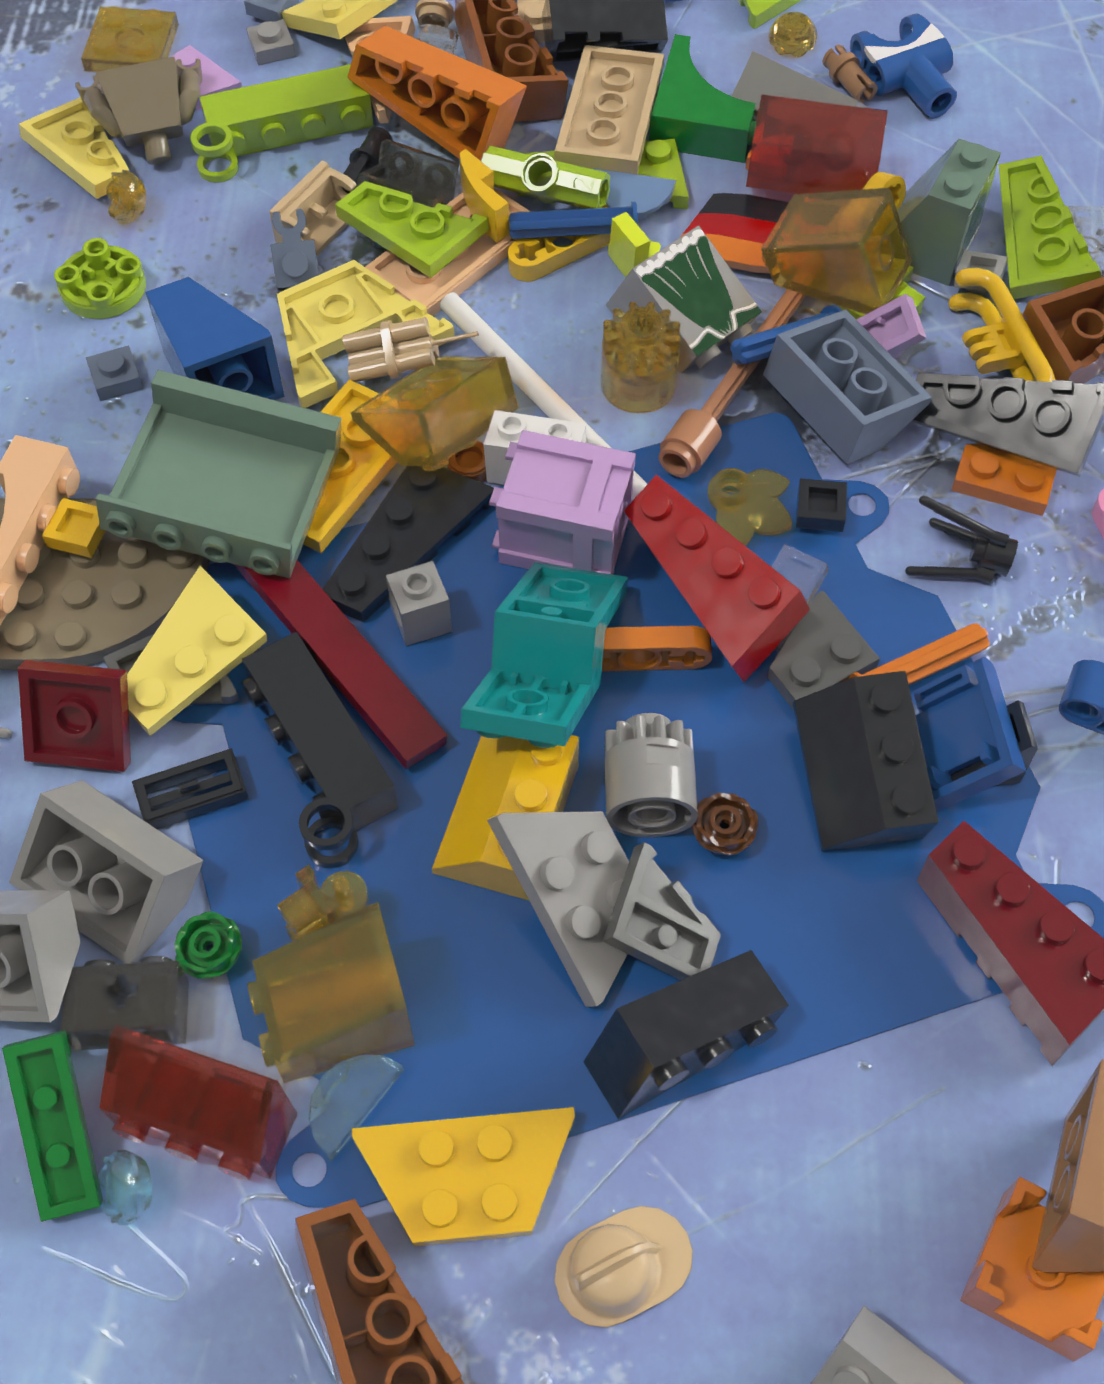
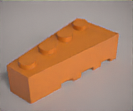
(437, 91)

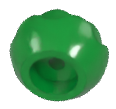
(197, 934)

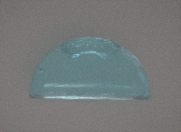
(347, 1097)

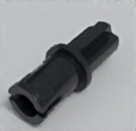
(368, 153)

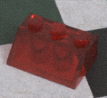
(814, 146)
(195, 1104)

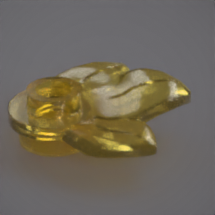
(754, 504)

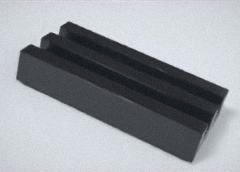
(192, 797)

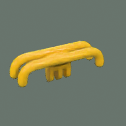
(1006, 337)

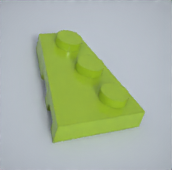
(412, 231)

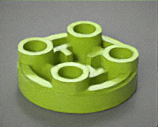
(100, 280)

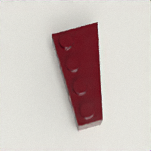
(1022, 937)

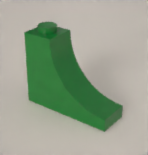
(697, 113)

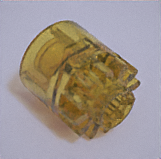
(640, 358)

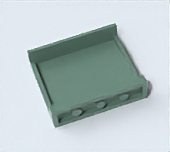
(223, 475)

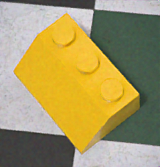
(502, 778)

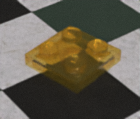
(128, 37)

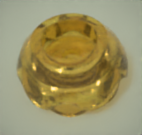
(793, 34)
(126, 197)

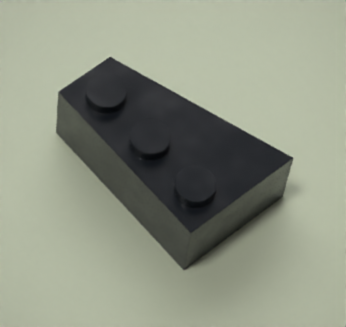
(603, 23)
(683, 1031)

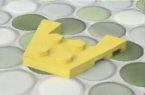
(335, 305)

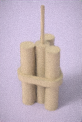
(393, 349)

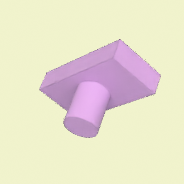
(895, 325)

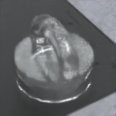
(439, 37)

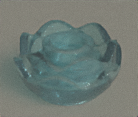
(126, 1186)

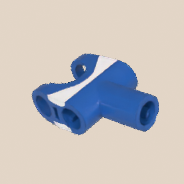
(910, 63)

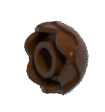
(725, 809)

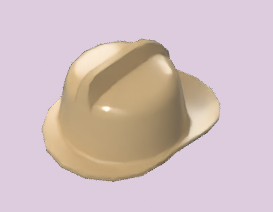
(623, 1266)

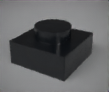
(821, 505)

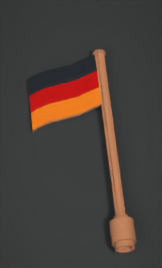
(737, 230)

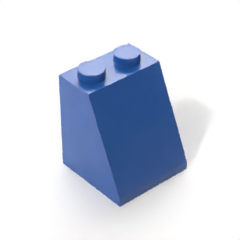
(214, 340)

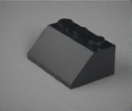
(865, 762)

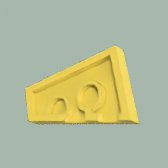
(75, 145)
(190, 652)

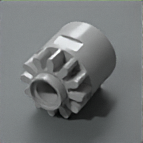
(650, 776)

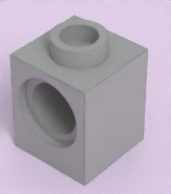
(419, 603)

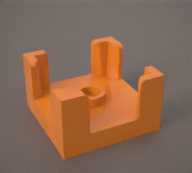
(1044, 1306)

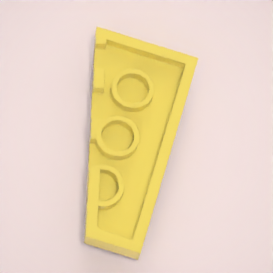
(333, 17)

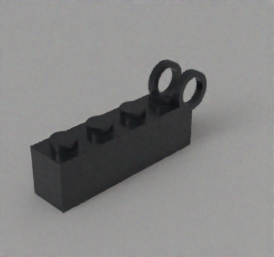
(324, 747)

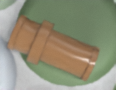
(845, 70)

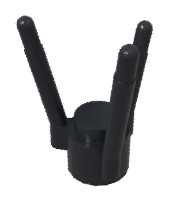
(990, 549)

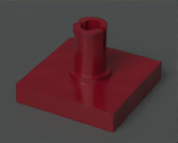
(74, 715)

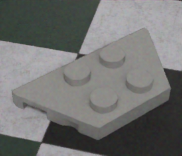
(572, 879)

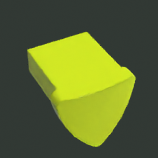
(629, 244)

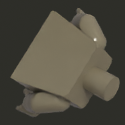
(145, 103)

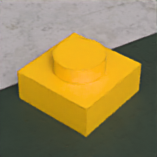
(74, 528)

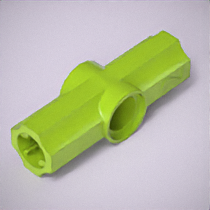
(568, 184)

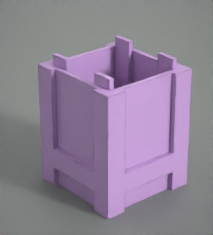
(563, 504)

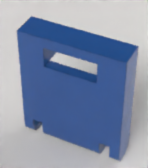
(965, 724)

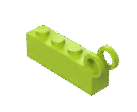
(278, 116)

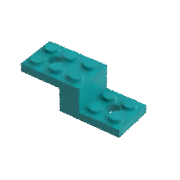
(545, 655)

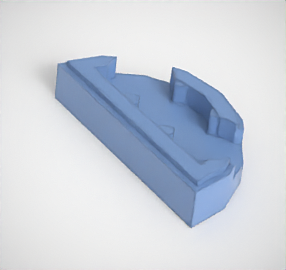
(647, 191)

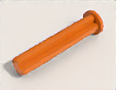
(937, 654)

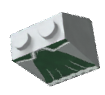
(698, 291)

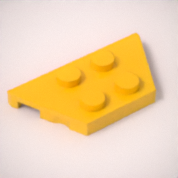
(467, 1173)

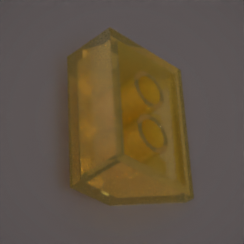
(438, 409)

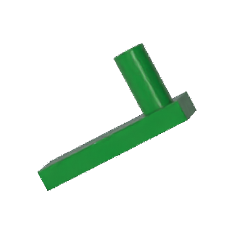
(52, 1125)

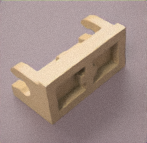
(317, 198)

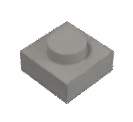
(271, 42)
(986, 261)

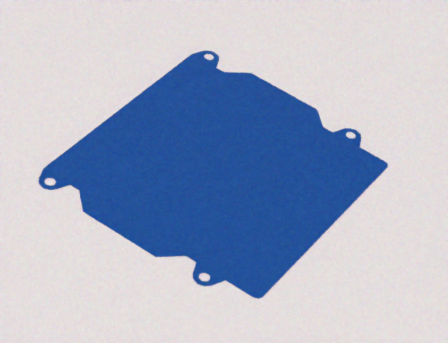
(480, 979)

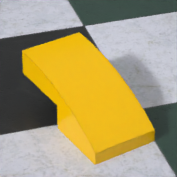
(480, 197)

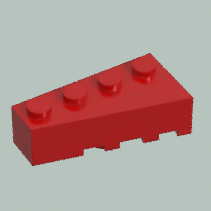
(724, 582)

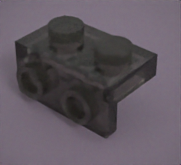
(414, 172)

